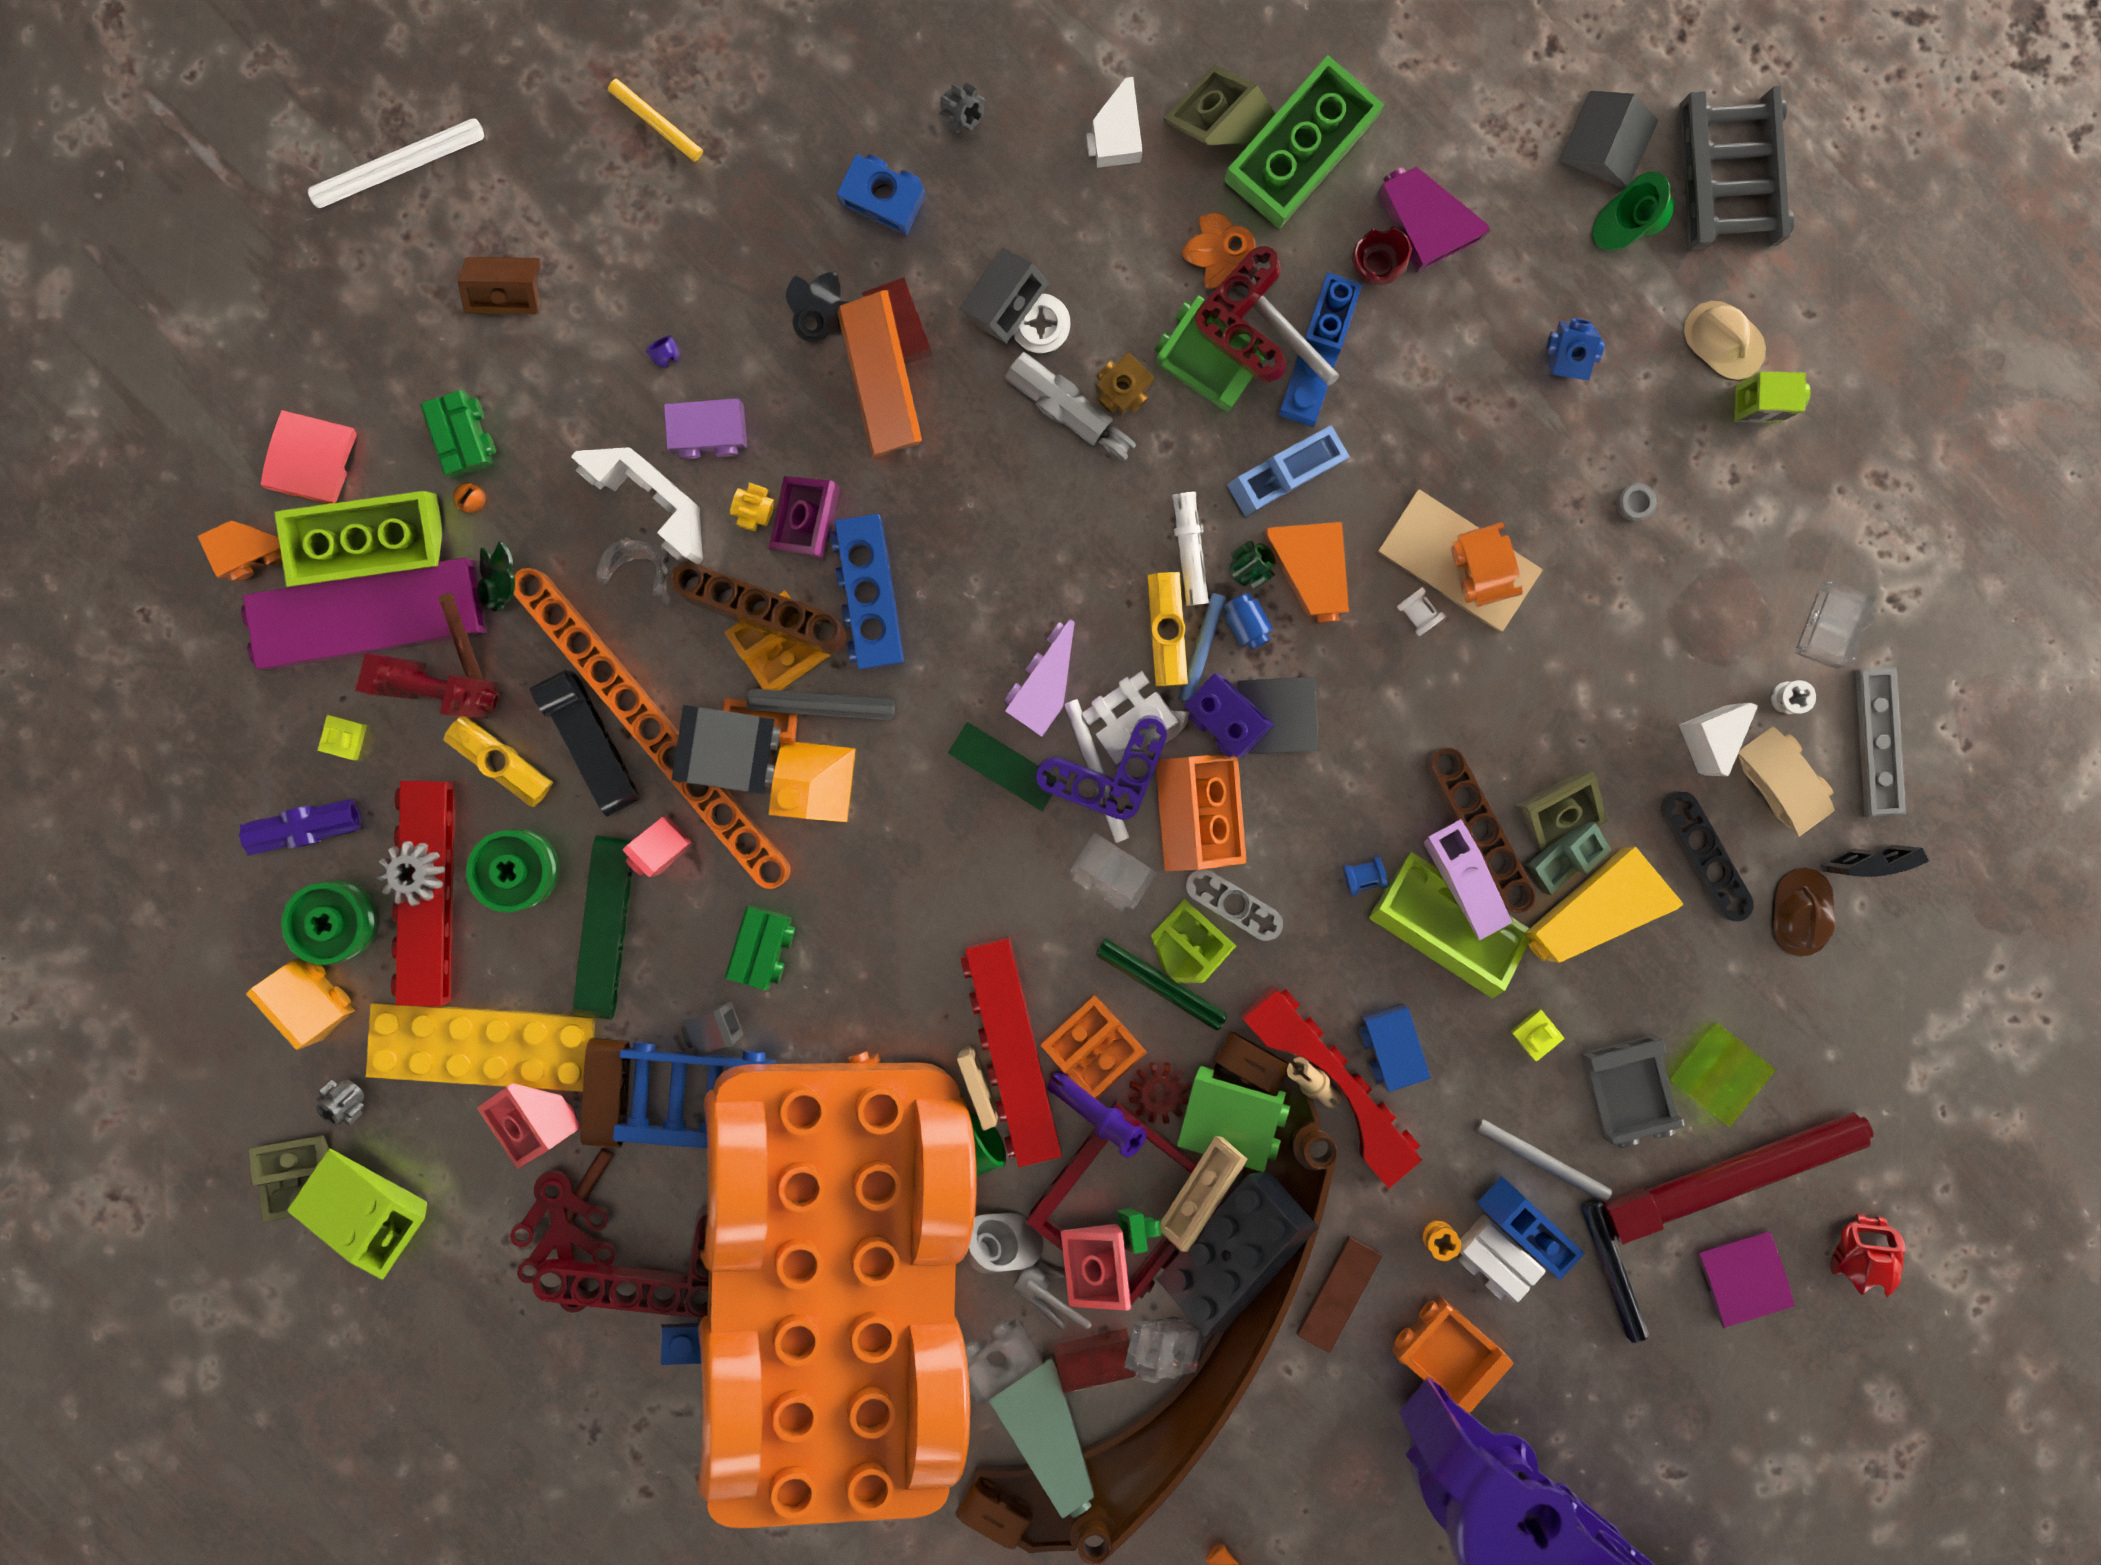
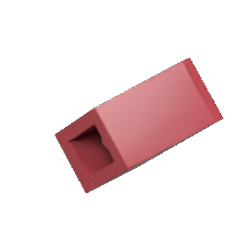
(657, 848)

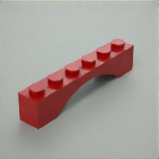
(1380, 1143)

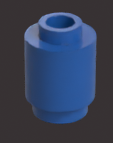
(1248, 621)

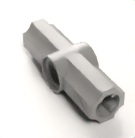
(1058, 398)

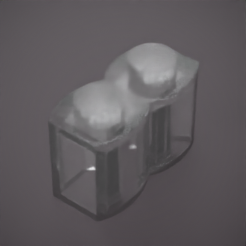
(1113, 872)

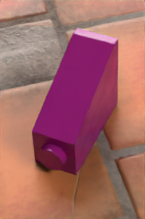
(1429, 216)

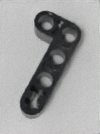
(587, 740)

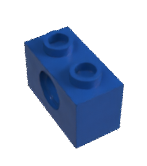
(898, 209)

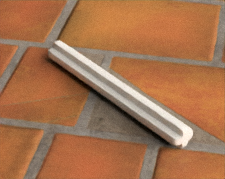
(396, 163)

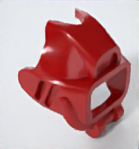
(1868, 1263)

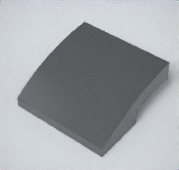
(1292, 710)

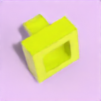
(342, 737)
(1537, 1034)

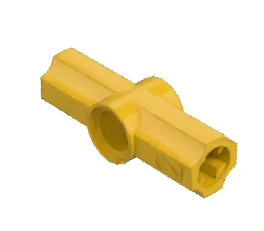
(1166, 604)
(479, 748)

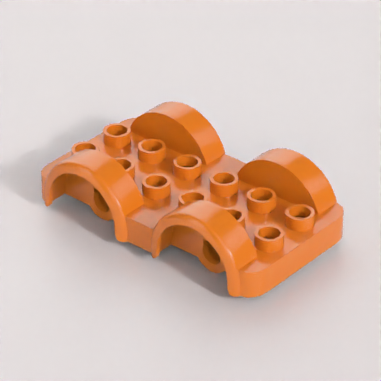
(834, 1293)

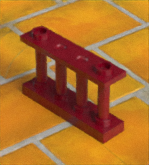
(406, 679)

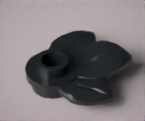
(817, 300)

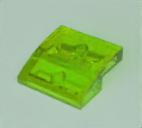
(1722, 1074)

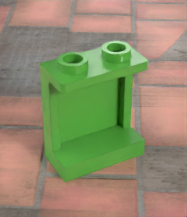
(1200, 363)
(1236, 1114)

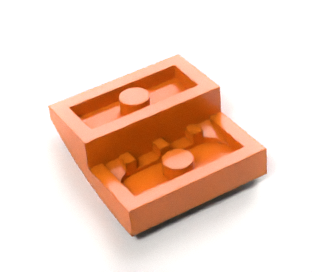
(1094, 1048)

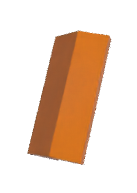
(879, 374)

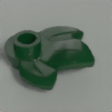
(497, 582)

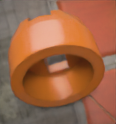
(474, 501)

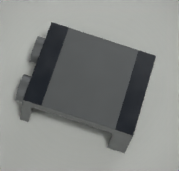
(725, 749)

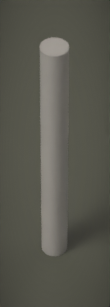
(1293, 338)
(1543, 1160)

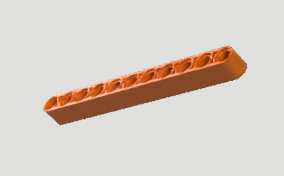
(635, 719)

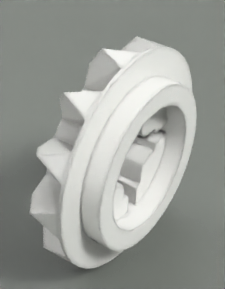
(1054, 336)

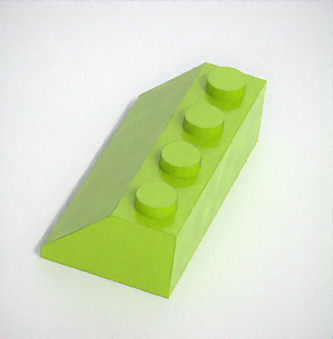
(359, 538)

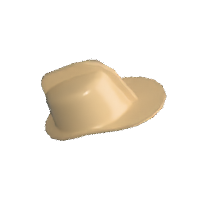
(1725, 339)

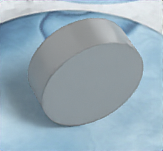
(1636, 502)

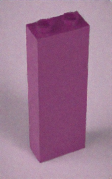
(359, 615)

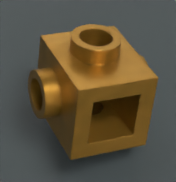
(1126, 372)

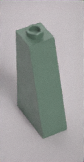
(1045, 1434)

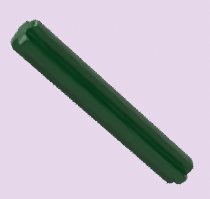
(1161, 984)

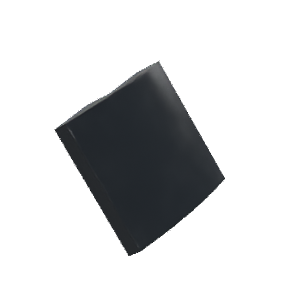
(1876, 863)

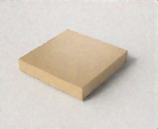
(978, 1086)

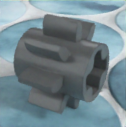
(962, 107)
(340, 1102)

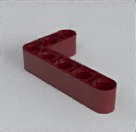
(645, 1280)

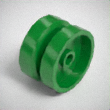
(491, 875)
(337, 902)

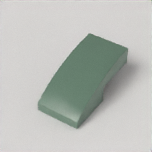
(1572, 853)

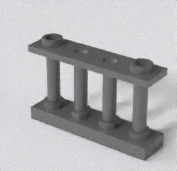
(1700, 153)

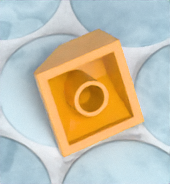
(812, 782)

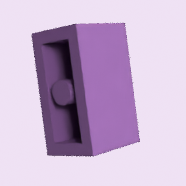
(705, 428)

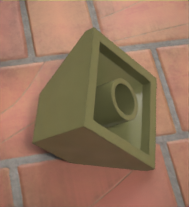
(1222, 109)

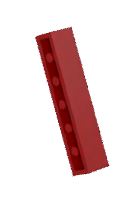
(425, 929)
(1013, 1052)

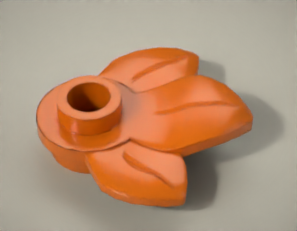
(1213, 250)

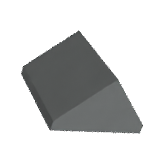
(1610, 136)

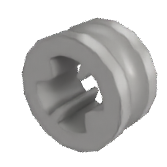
(1117, 443)

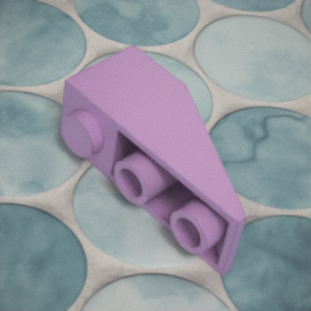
(1043, 693)
(1468, 878)

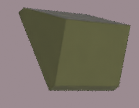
(1562, 809)

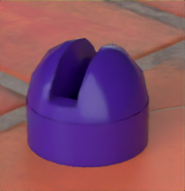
(662, 350)

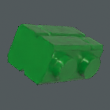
(458, 434)
(759, 948)

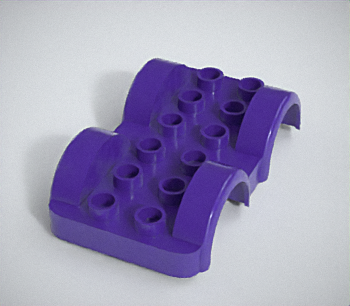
(1487, 1508)

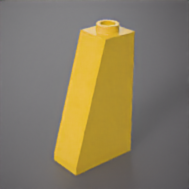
(1606, 905)

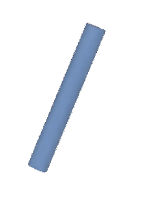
(1202, 646)

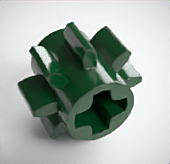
(1252, 564)

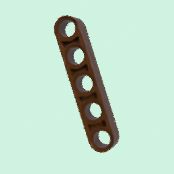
(744, 598)
(1475, 810)

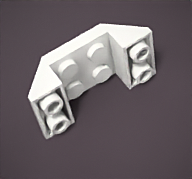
(612, 468)

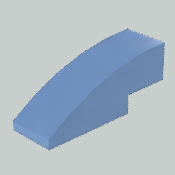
(1288, 470)

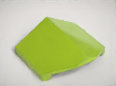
(1190, 945)

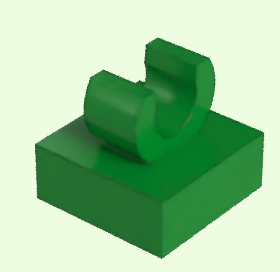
(1137, 1229)

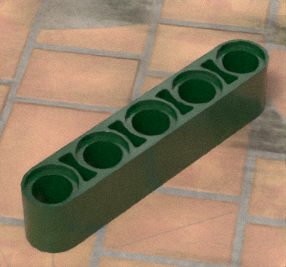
(603, 929)

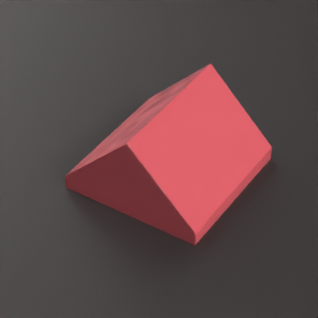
(1096, 1267)

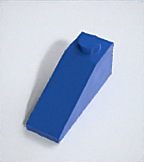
(1530, 1228)

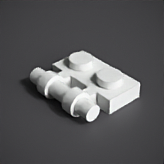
(1118, 730)

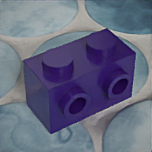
(1227, 716)

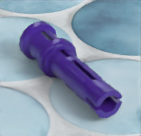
(1107, 1121)

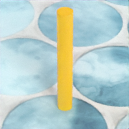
(655, 120)

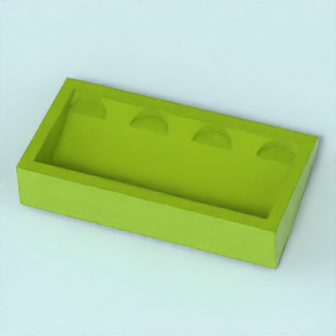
(1428, 918)

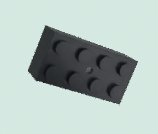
(1237, 1253)

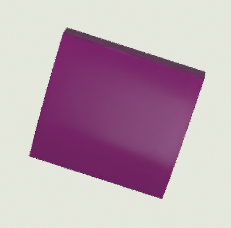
(1746, 1279)

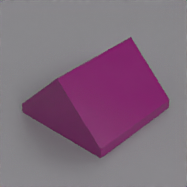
(805, 517)

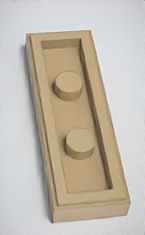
(1202, 1193)

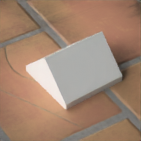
(1717, 737)

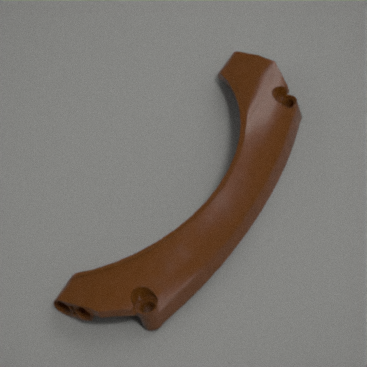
(1155, 1452)

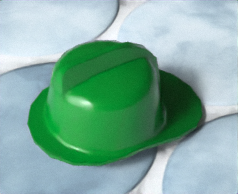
(1636, 212)

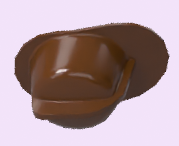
(1803, 912)

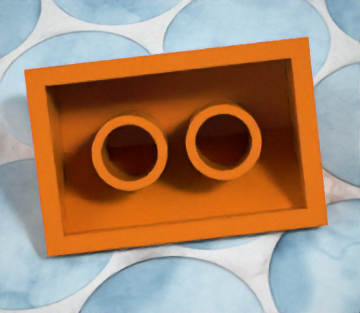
(1200, 812)

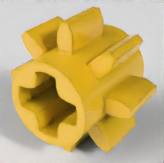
(752, 507)

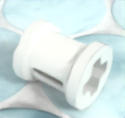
(1421, 611)
(1802, 702)

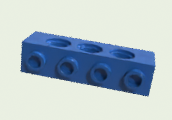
(869, 533)

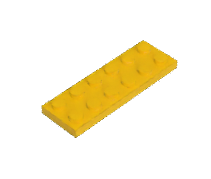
(478, 1046)

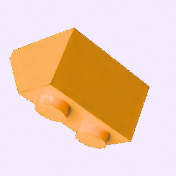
(301, 1002)

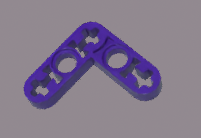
(1120, 784)

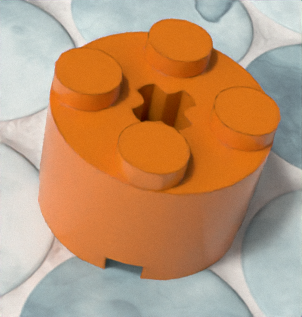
(1487, 564)

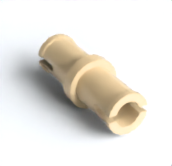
(1314, 1083)

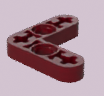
(1231, 314)

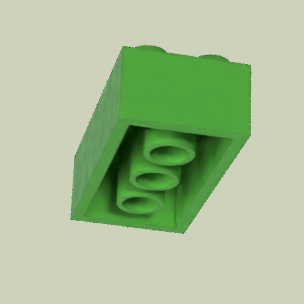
(1303, 142)

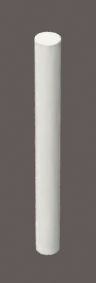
(1093, 762)

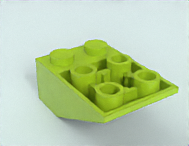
(358, 1213)

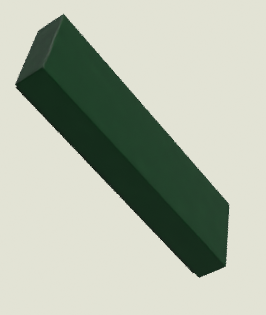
(1001, 765)

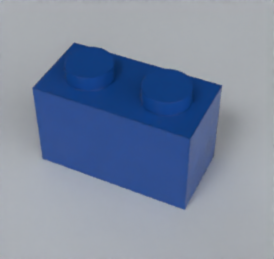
(1394, 1048)

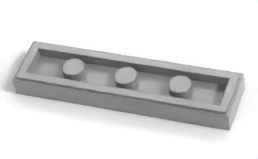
(1880, 742)

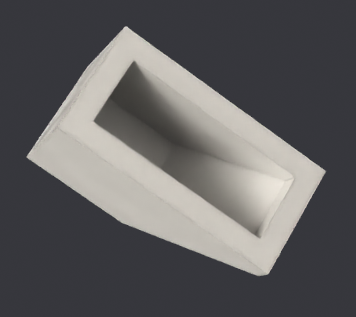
(1116, 129)

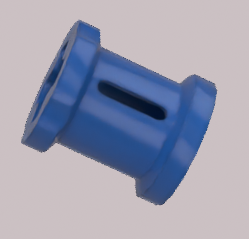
(1365, 876)

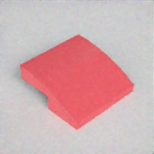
(307, 457)

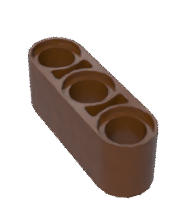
(604, 1091)

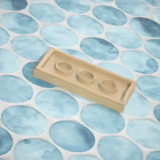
(1422, 547)

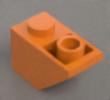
(239, 549)

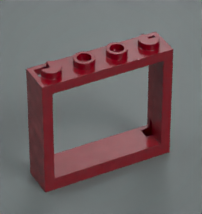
(1039, 1214)

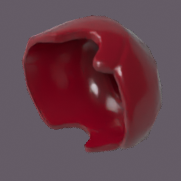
(1382, 255)

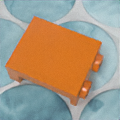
(1452, 1353)

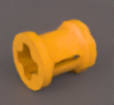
(1436, 1230)

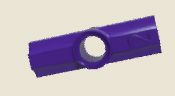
(300, 827)

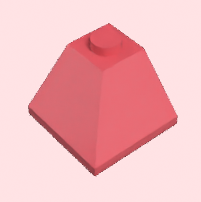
(528, 1121)

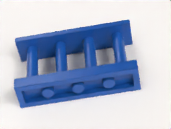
(674, 1129)

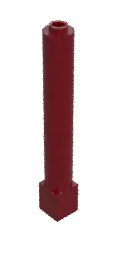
(1645, 1211)

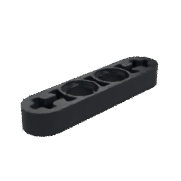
(1710, 853)

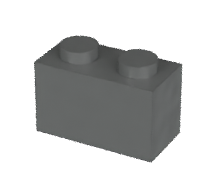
(1004, 295)

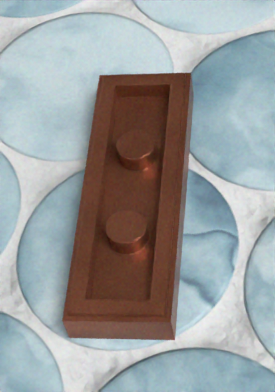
(1339, 1294)

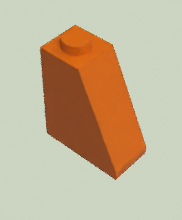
(1313, 566)

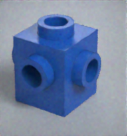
(1574, 349)

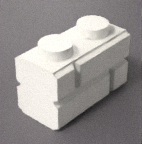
(1500, 1259)

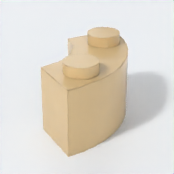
(1786, 780)

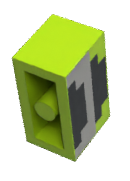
(1771, 397)

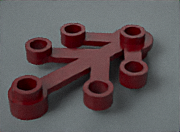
(561, 1231)

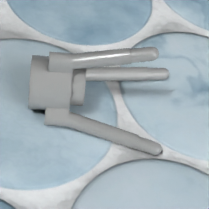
(1033, 1286)

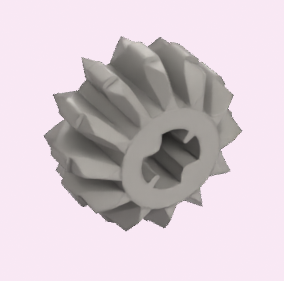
(423, 878)

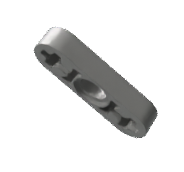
(1252, 926)

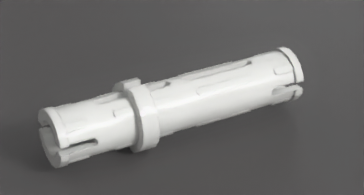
(1190, 548)

